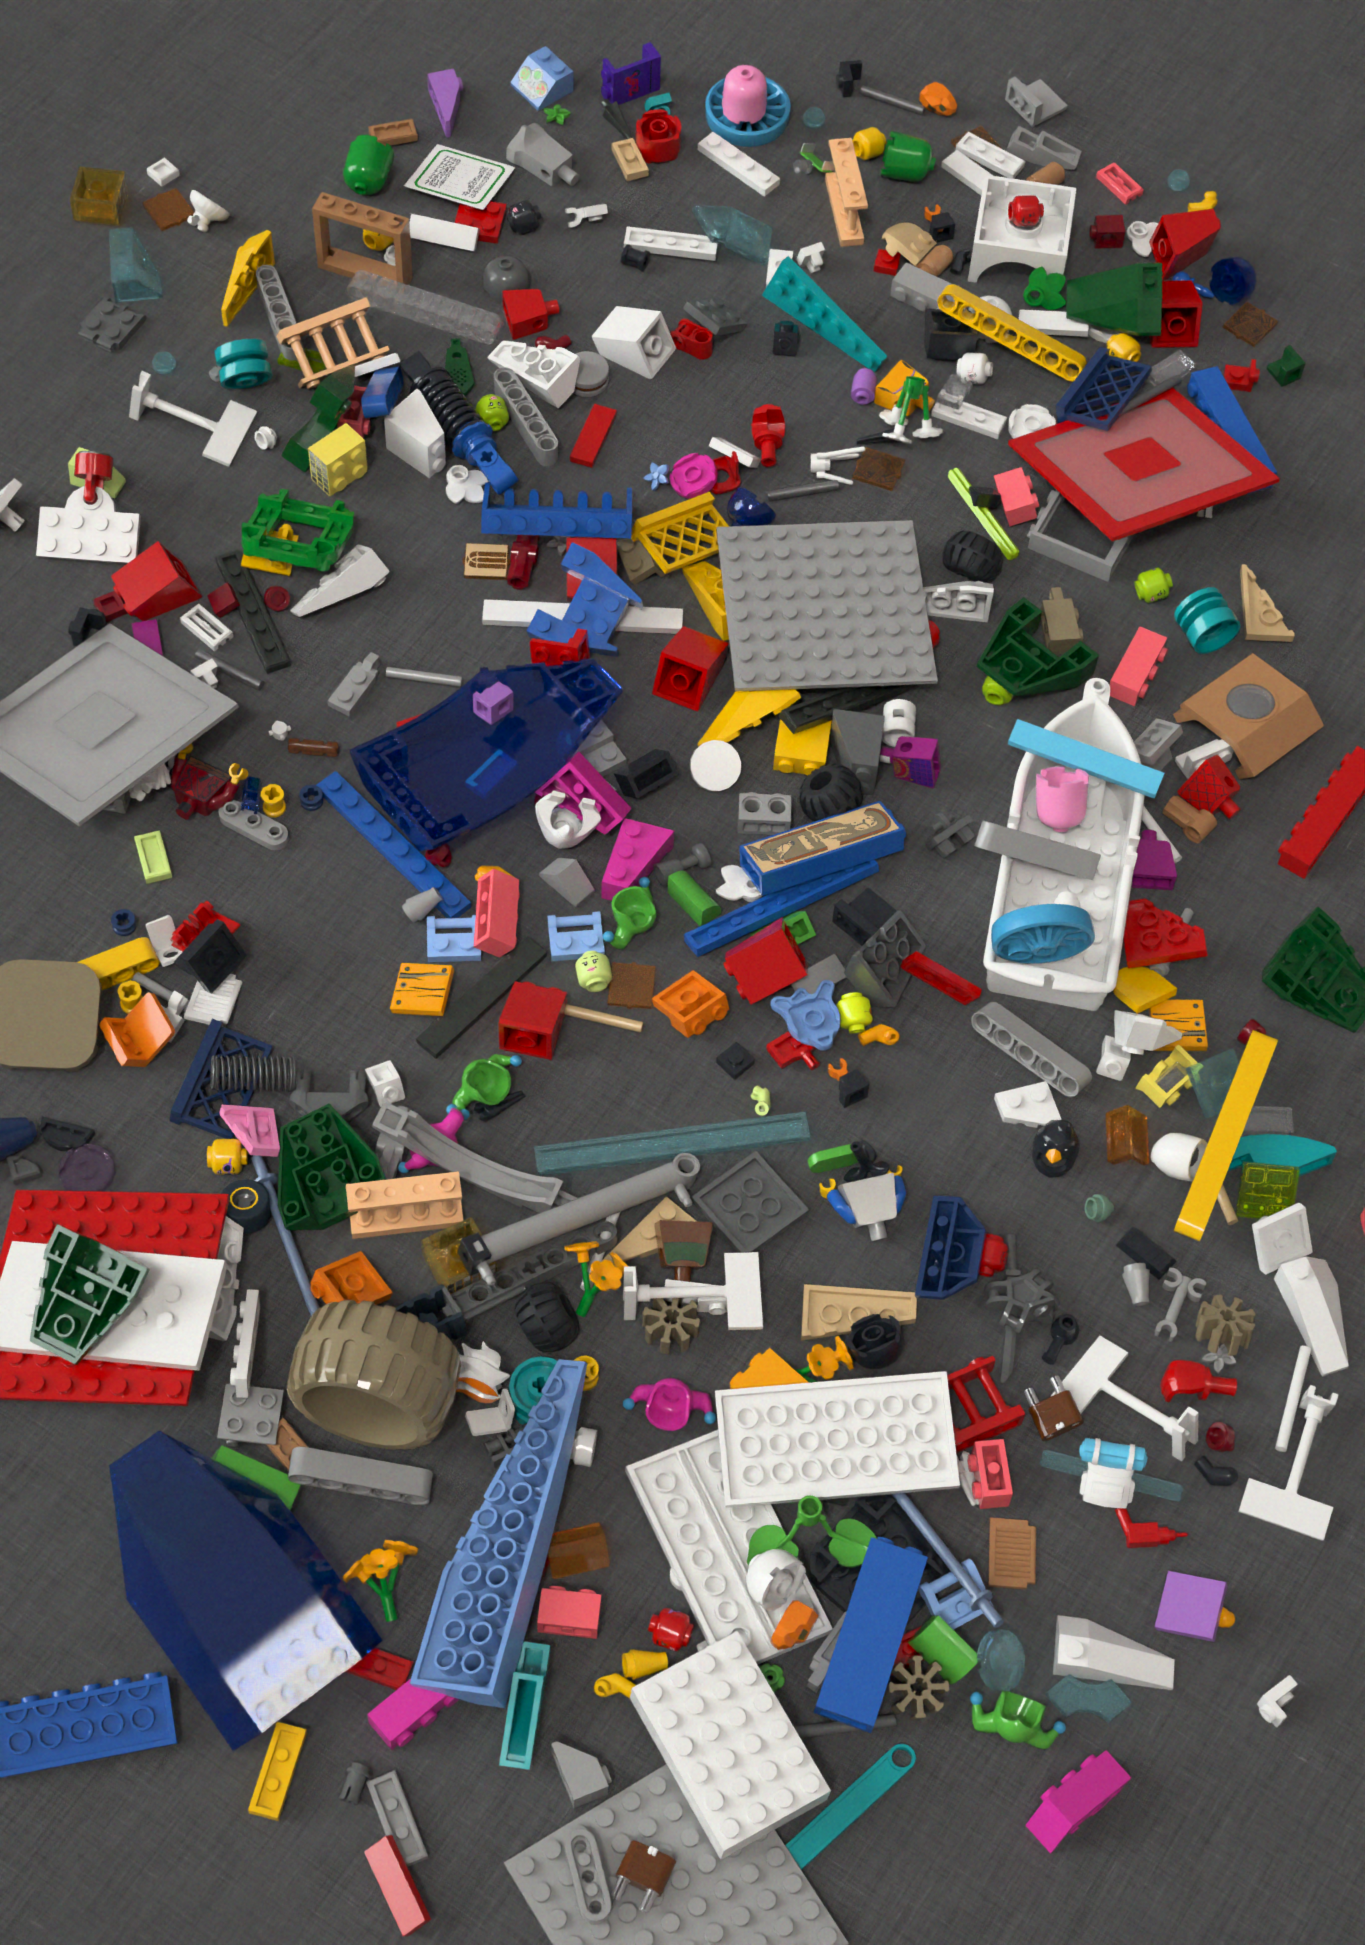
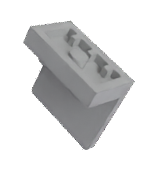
(1035, 101)
(1155, 743)

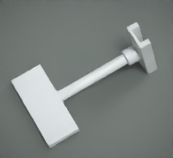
(226, 434)
(740, 1290)
(1093, 1375)
(1286, 1506)

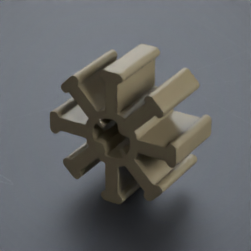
(656, 1325)
(1225, 1325)
(923, 1697)

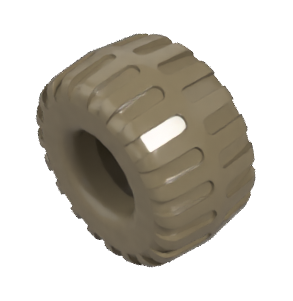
(374, 1375)

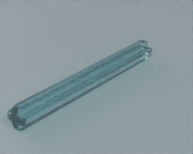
(1142, 1483)

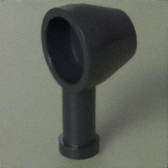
(1061, 1336)

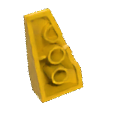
(243, 282)
(708, 588)
(745, 710)

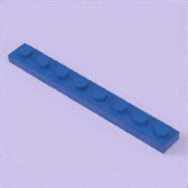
(392, 844)
(772, 908)

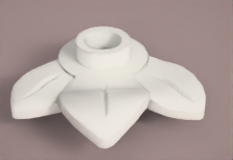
(1140, 235)
(465, 484)
(737, 885)

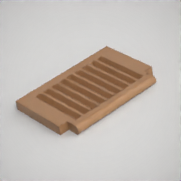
(1011, 1553)

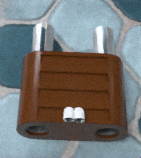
(1055, 1414)
(644, 1869)

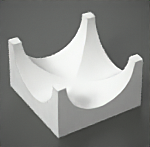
(1038, 245)

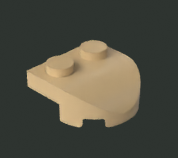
(909, 241)

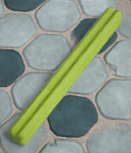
(984, 516)

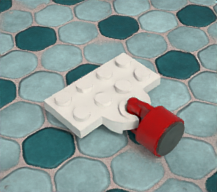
(89, 523)

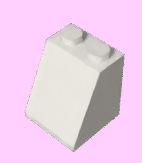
(635, 340)
(416, 435)

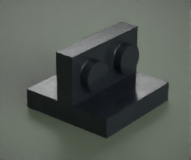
(211, 956)

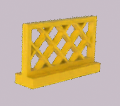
(675, 519)

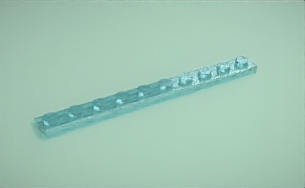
(671, 1142)

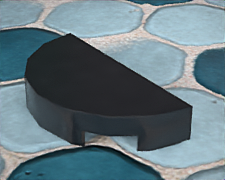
(64, 1135)

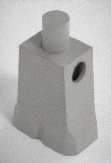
(541, 155)

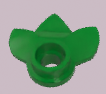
(1048, 288)

